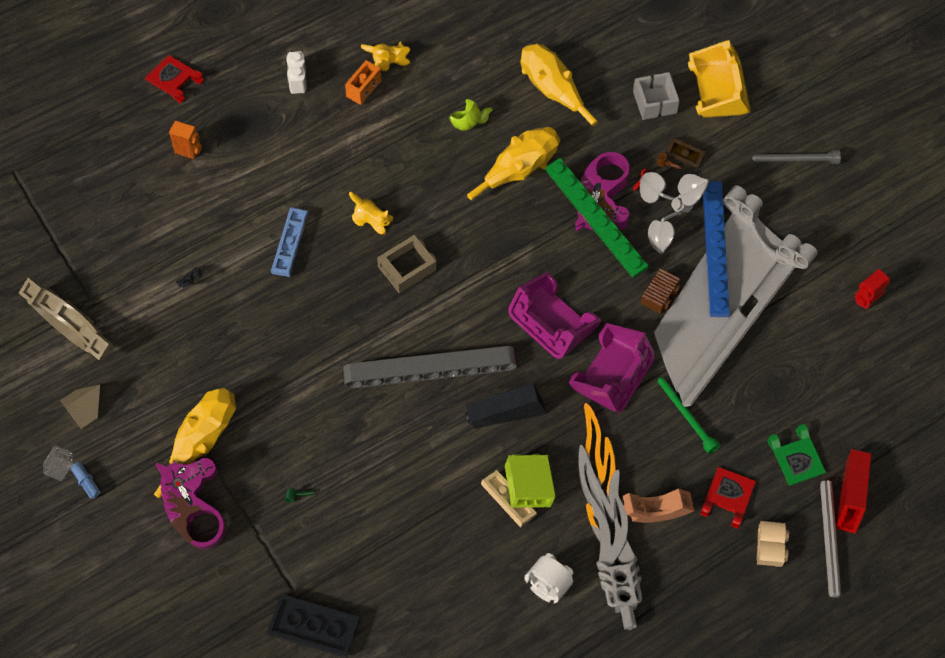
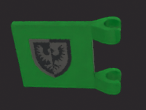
(798, 459)

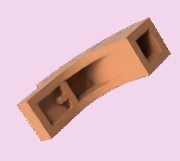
(658, 508)

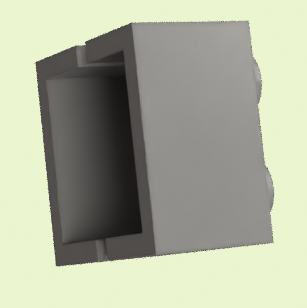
(659, 100)

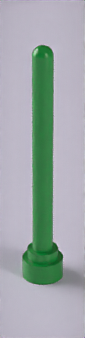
(710, 444)

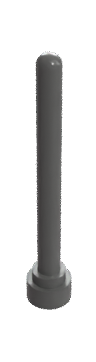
(833, 157)

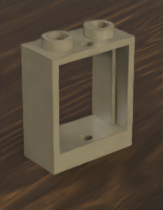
(399, 282)

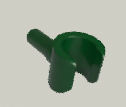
(292, 493)

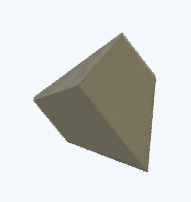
(83, 405)

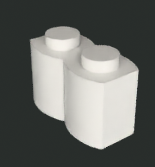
(296, 72)

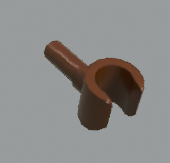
(663, 162)

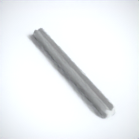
(830, 539)

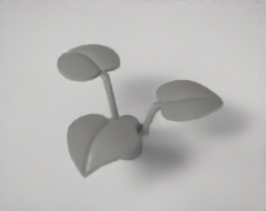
(691, 190)

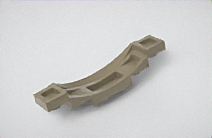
(66, 318)

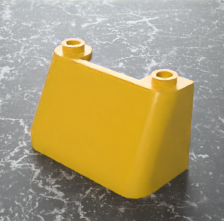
(719, 81)

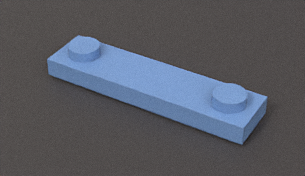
(289, 242)

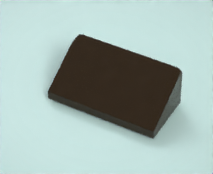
(685, 152)

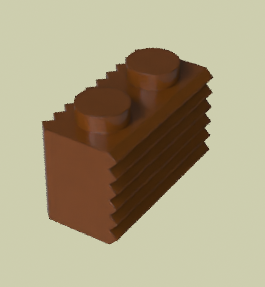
(660, 291)

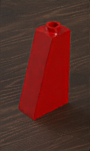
(854, 491)

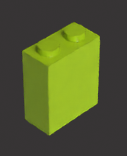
(529, 481)

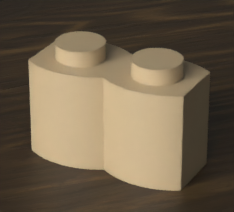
(771, 544)

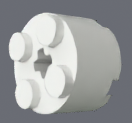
(549, 578)

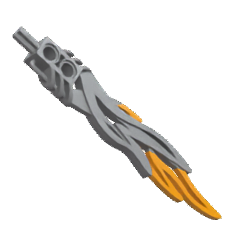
(595, 508)

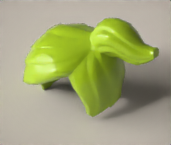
(471, 117)

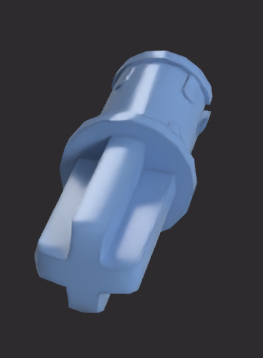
(85, 480)

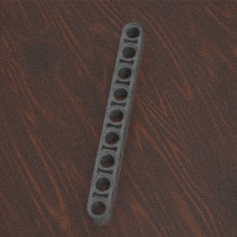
(429, 367)

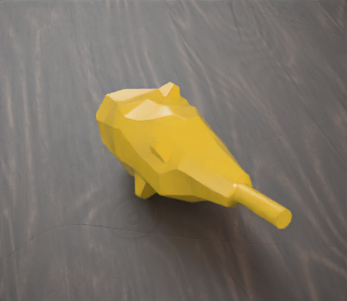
(553, 78)
(521, 158)
(202, 428)

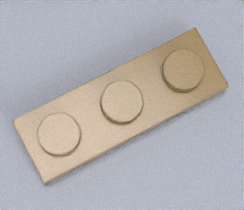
(498, 488)

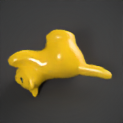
(385, 55)
(367, 212)

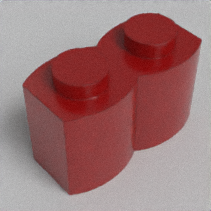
(872, 289)

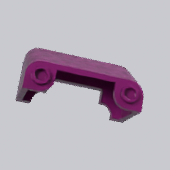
(549, 318)
(616, 369)

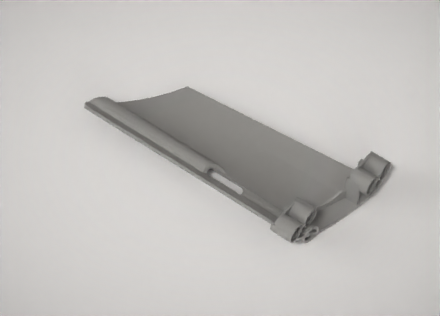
(756, 266)

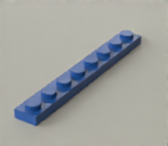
(715, 250)

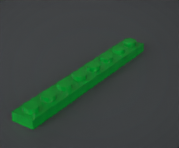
(596, 218)

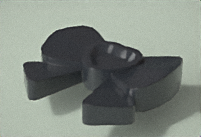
(187, 280)

